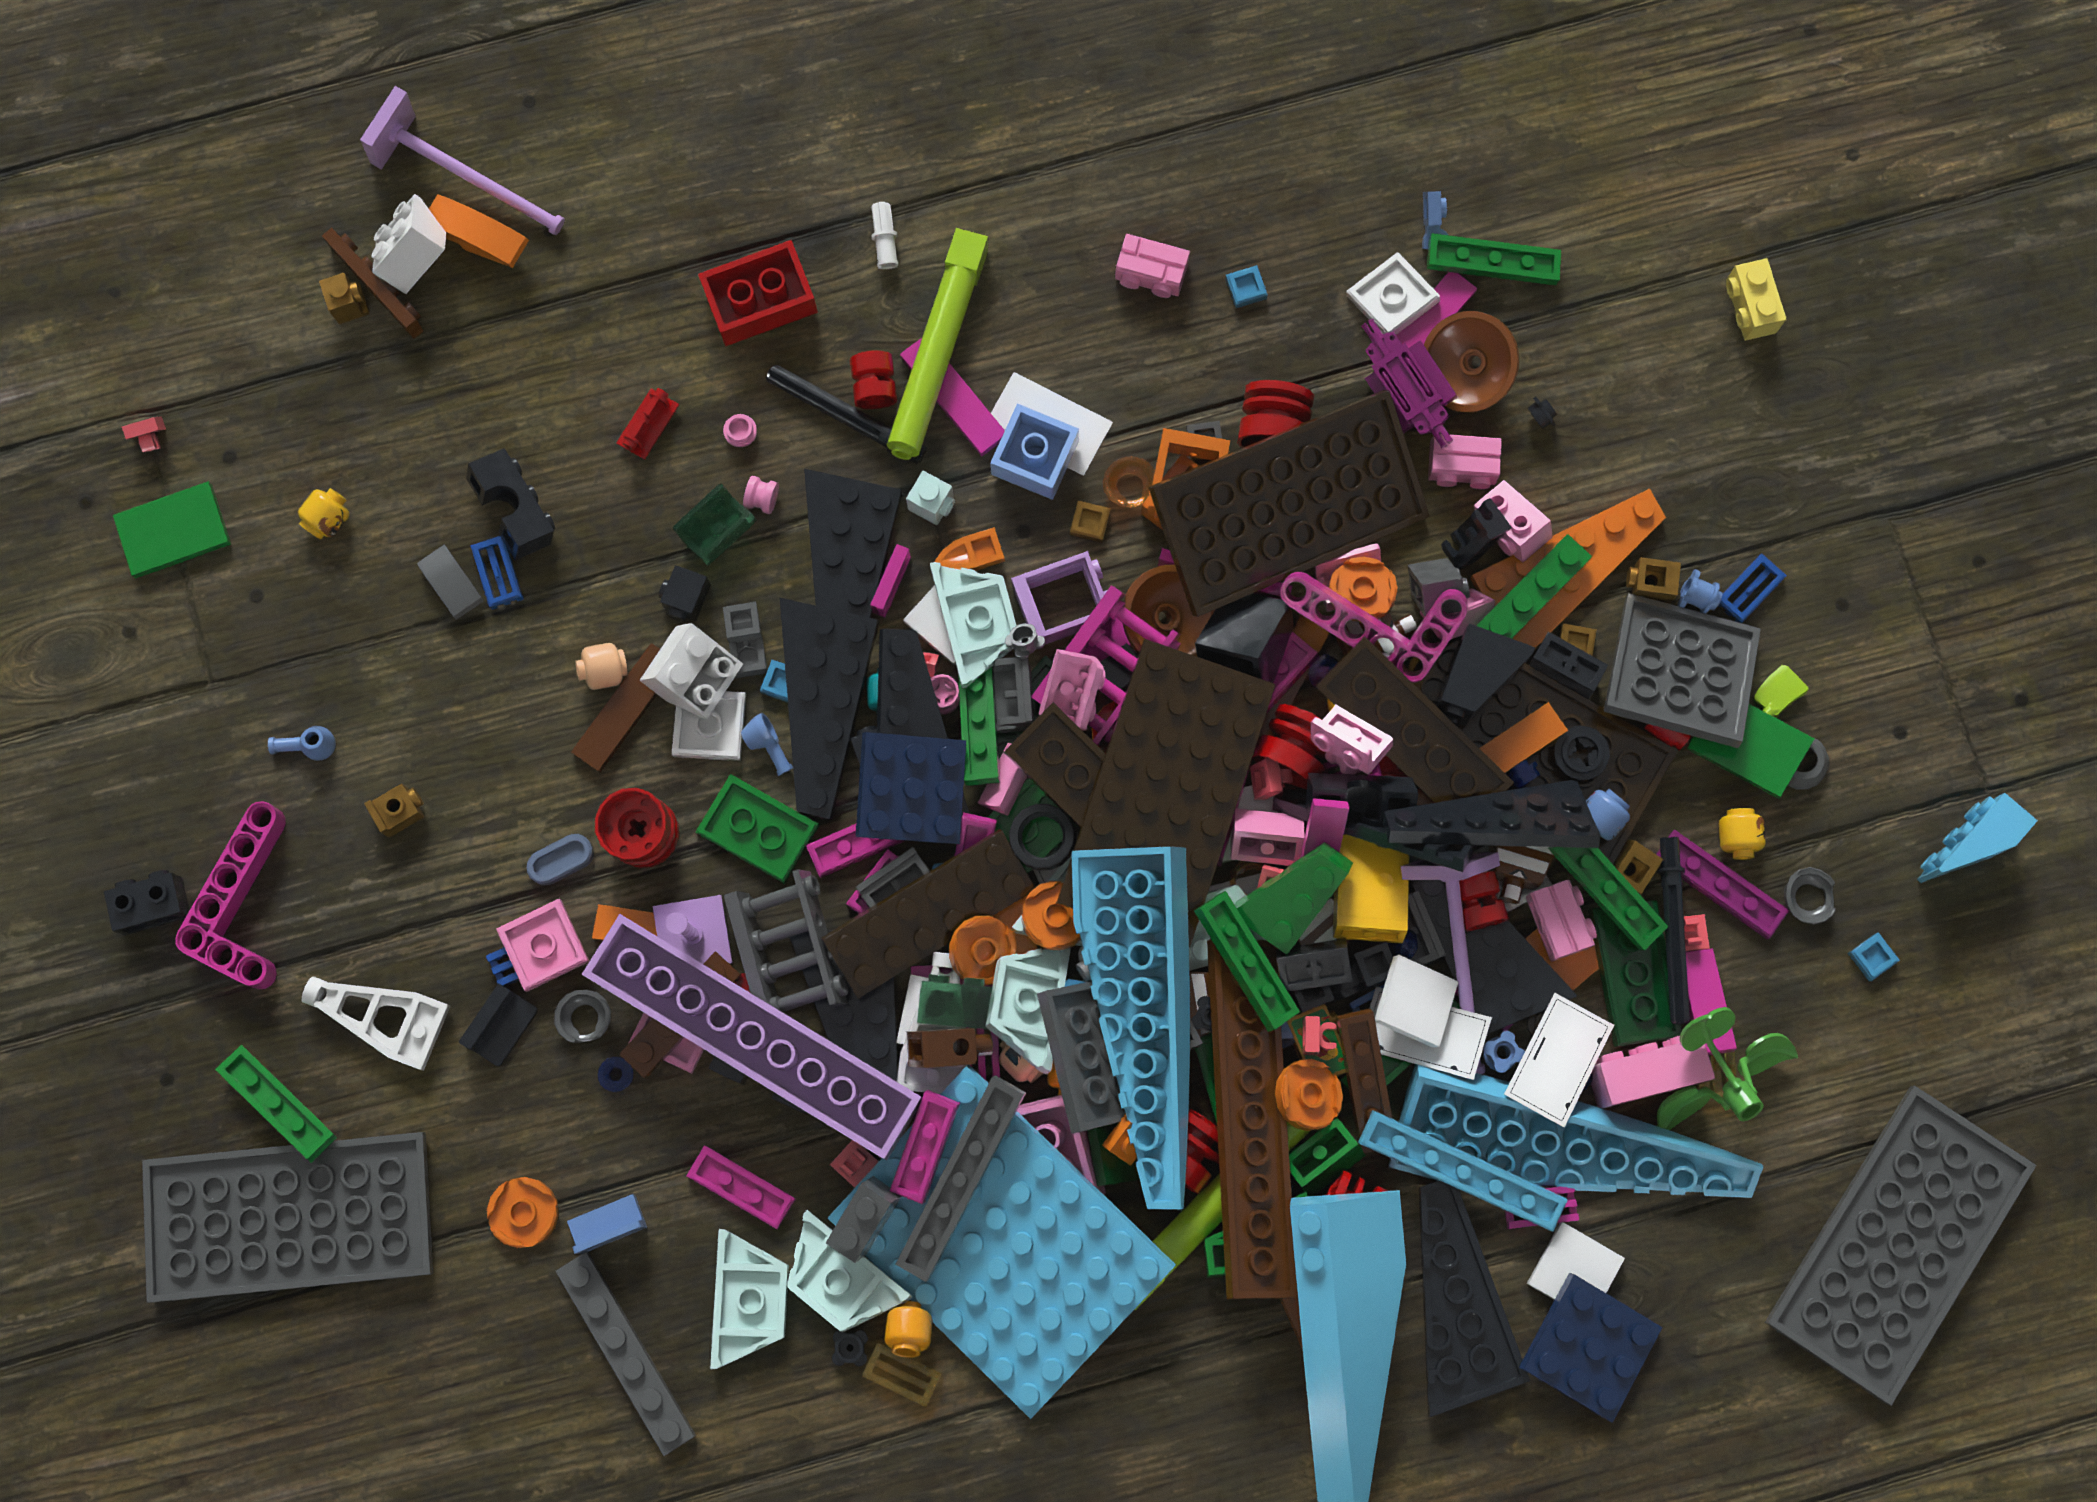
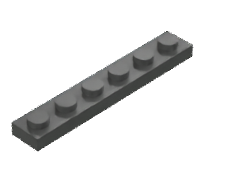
(960, 1178)
(625, 1353)

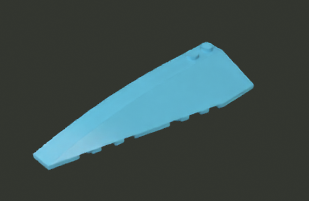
(1136, 947)
(1589, 1154)
(1349, 1303)

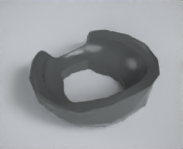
(1810, 779)
(1819, 880)
(569, 1003)

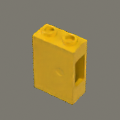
(1373, 896)

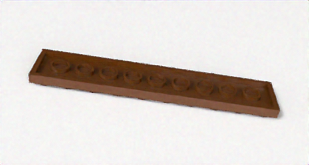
(1250, 1141)

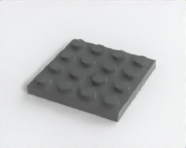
(1682, 670)
(1080, 1057)

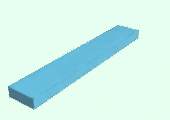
(1462, 1170)

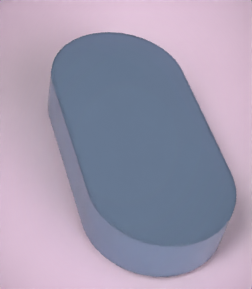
(560, 859)

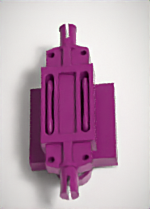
(1413, 381)

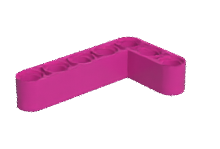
(1374, 628)
(231, 899)

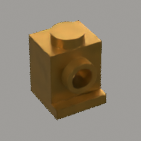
(344, 298)
(1664, 573)
(390, 822)
(1642, 861)

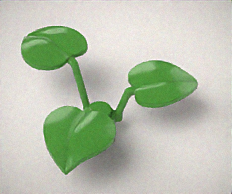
(1737, 1094)

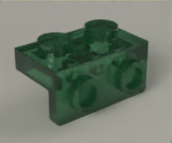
(713, 524)
(953, 1003)

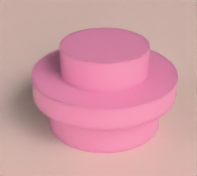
(740, 430)

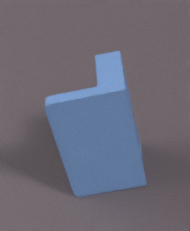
(606, 1224)

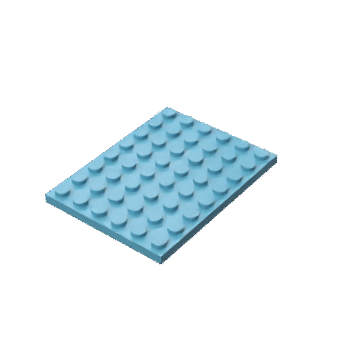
(1033, 1265)

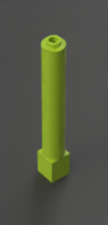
(960, 276)
(1200, 1217)

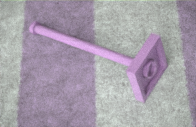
(391, 127)
(1427, 870)
(695, 927)

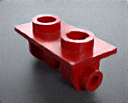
(648, 423)

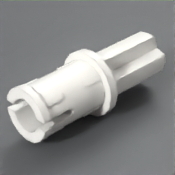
(884, 235)

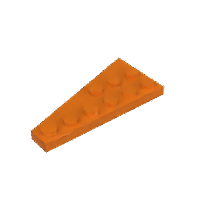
(1605, 536)

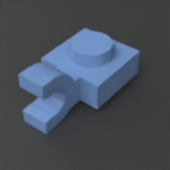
(1433, 211)

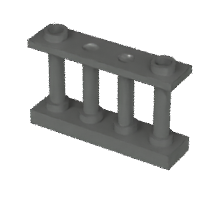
(753, 942)

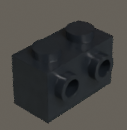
(146, 903)

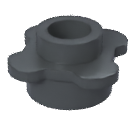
(1023, 633)

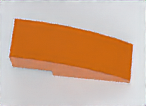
(478, 232)

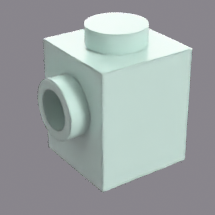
(930, 498)

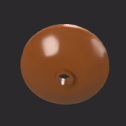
(1459, 340)
(1159, 592)

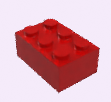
(758, 293)

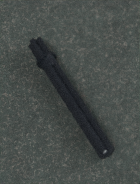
(833, 407)
(1672, 885)

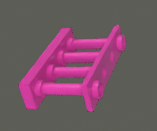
(1092, 634)

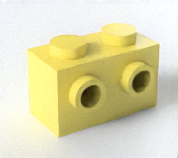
(1755, 299)

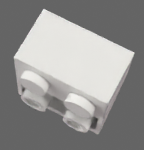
(407, 245)
(691, 671)

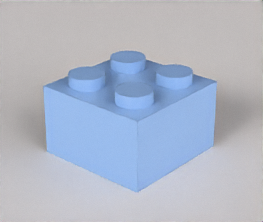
(1034, 451)

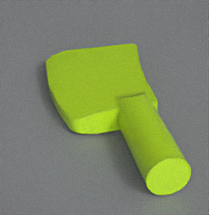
(1780, 691)

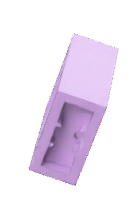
(1023, 583)

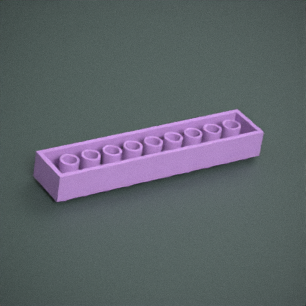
(753, 1037)

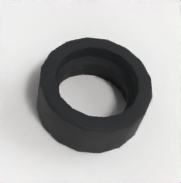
(1016, 837)

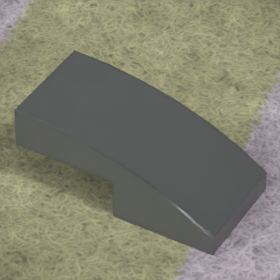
(450, 582)
(745, 638)

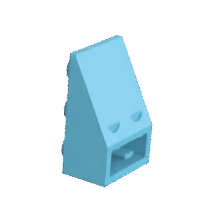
(1989, 830)

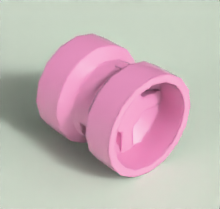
(945, 687)

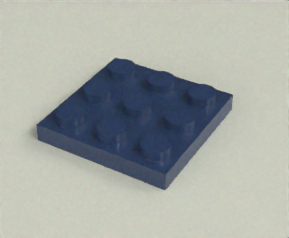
(910, 788)
(1590, 1347)

